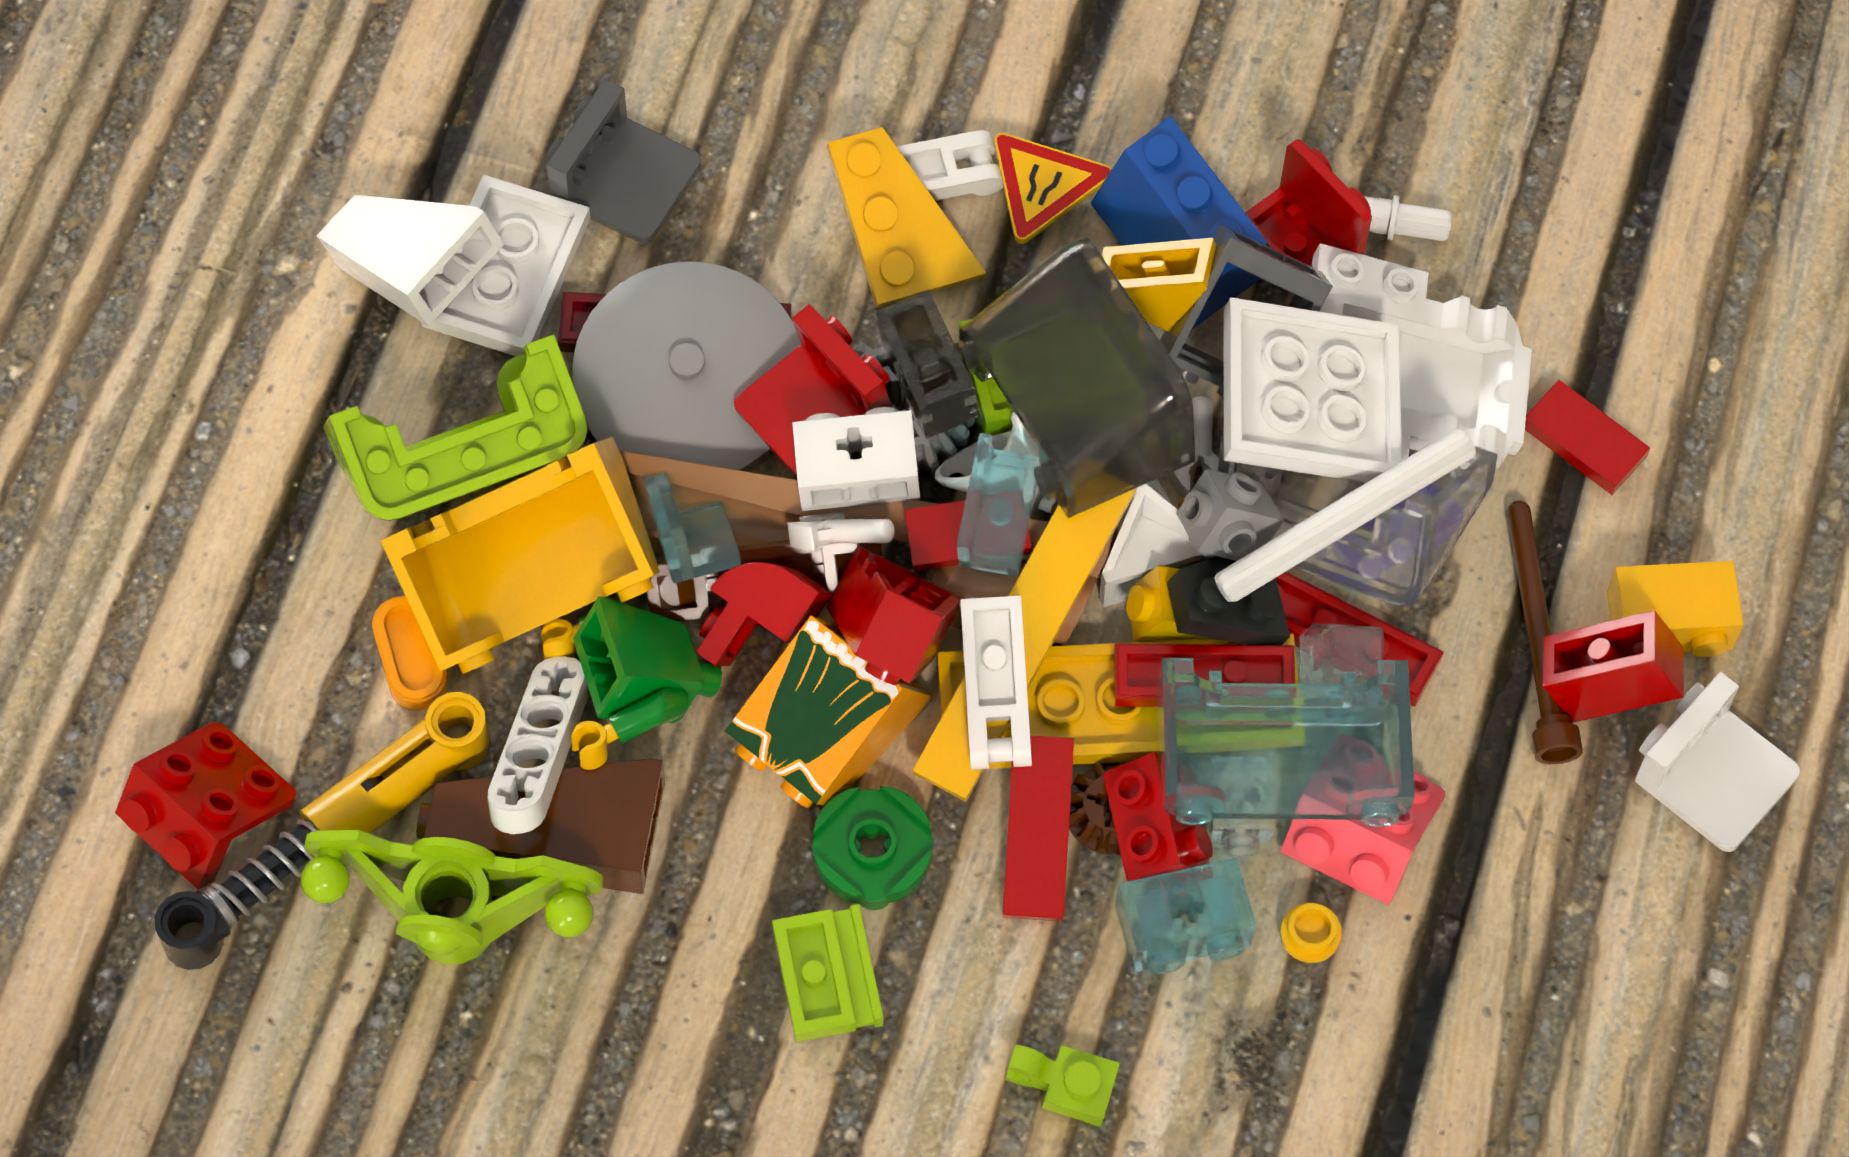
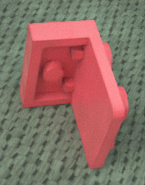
(1366, 855)

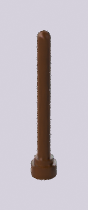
(1556, 737)

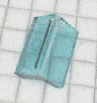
(997, 509)
(692, 540)

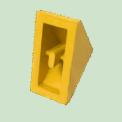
(1163, 276)

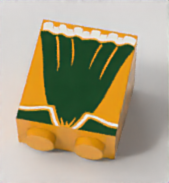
(822, 716)

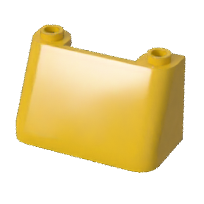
(524, 555)

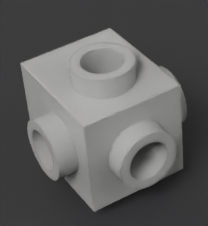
(1228, 515)

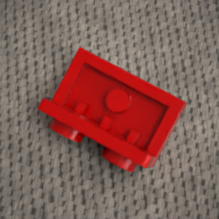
(1146, 834)

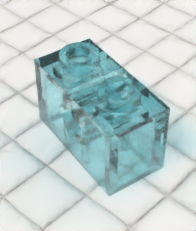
(1207, 894)

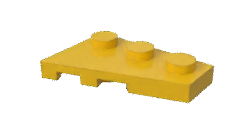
(896, 221)

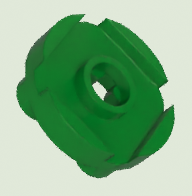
(872, 879)

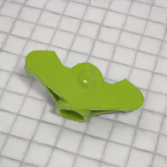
(451, 868)

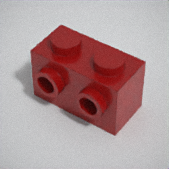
(1613, 666)

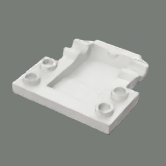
(1455, 360)

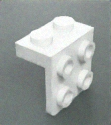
(1715, 766)

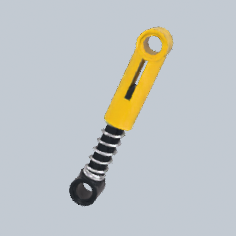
(357, 802)

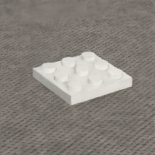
(1311, 391)

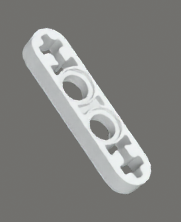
(537, 743)

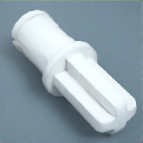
(1393, 218)

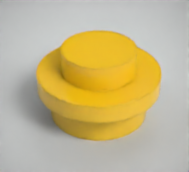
(1310, 932)

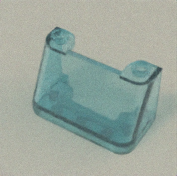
(1285, 747)

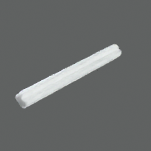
(1345, 515)

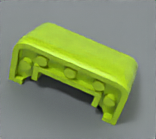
(536, 428)

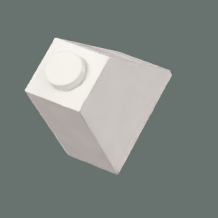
(411, 249)

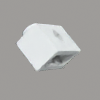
(833, 480)

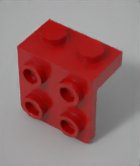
(1311, 208)
(812, 380)
(199, 798)

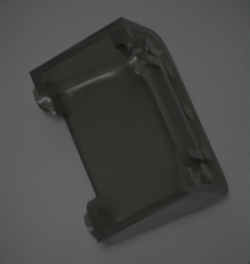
(1083, 379)

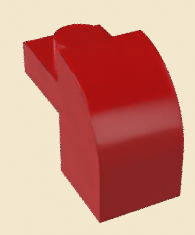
(760, 594)

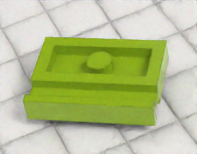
(827, 973)

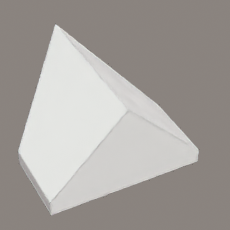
(1147, 538)

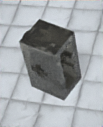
(927, 364)

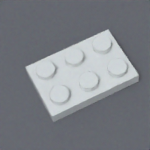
(519, 284)

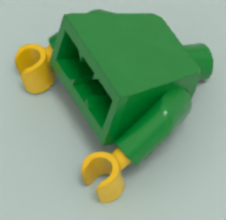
(636, 671)

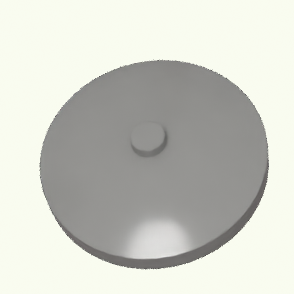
(671, 358)

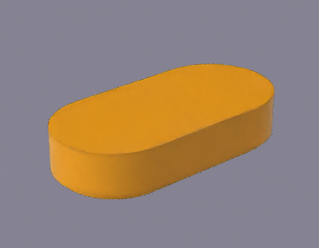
(406, 657)

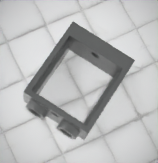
(1306, 283)

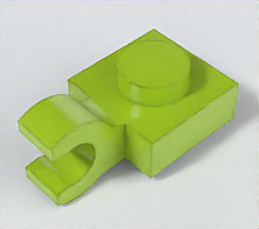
(1074, 1083)

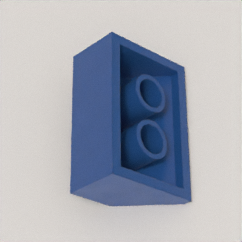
(1171, 194)

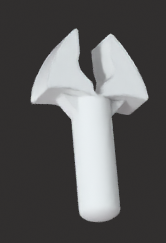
(1203, 445)
(823, 529)

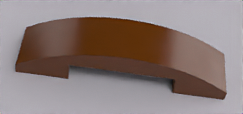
(695, 600)

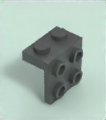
(619, 167)

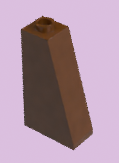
(594, 820)

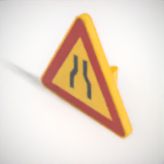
(1043, 183)

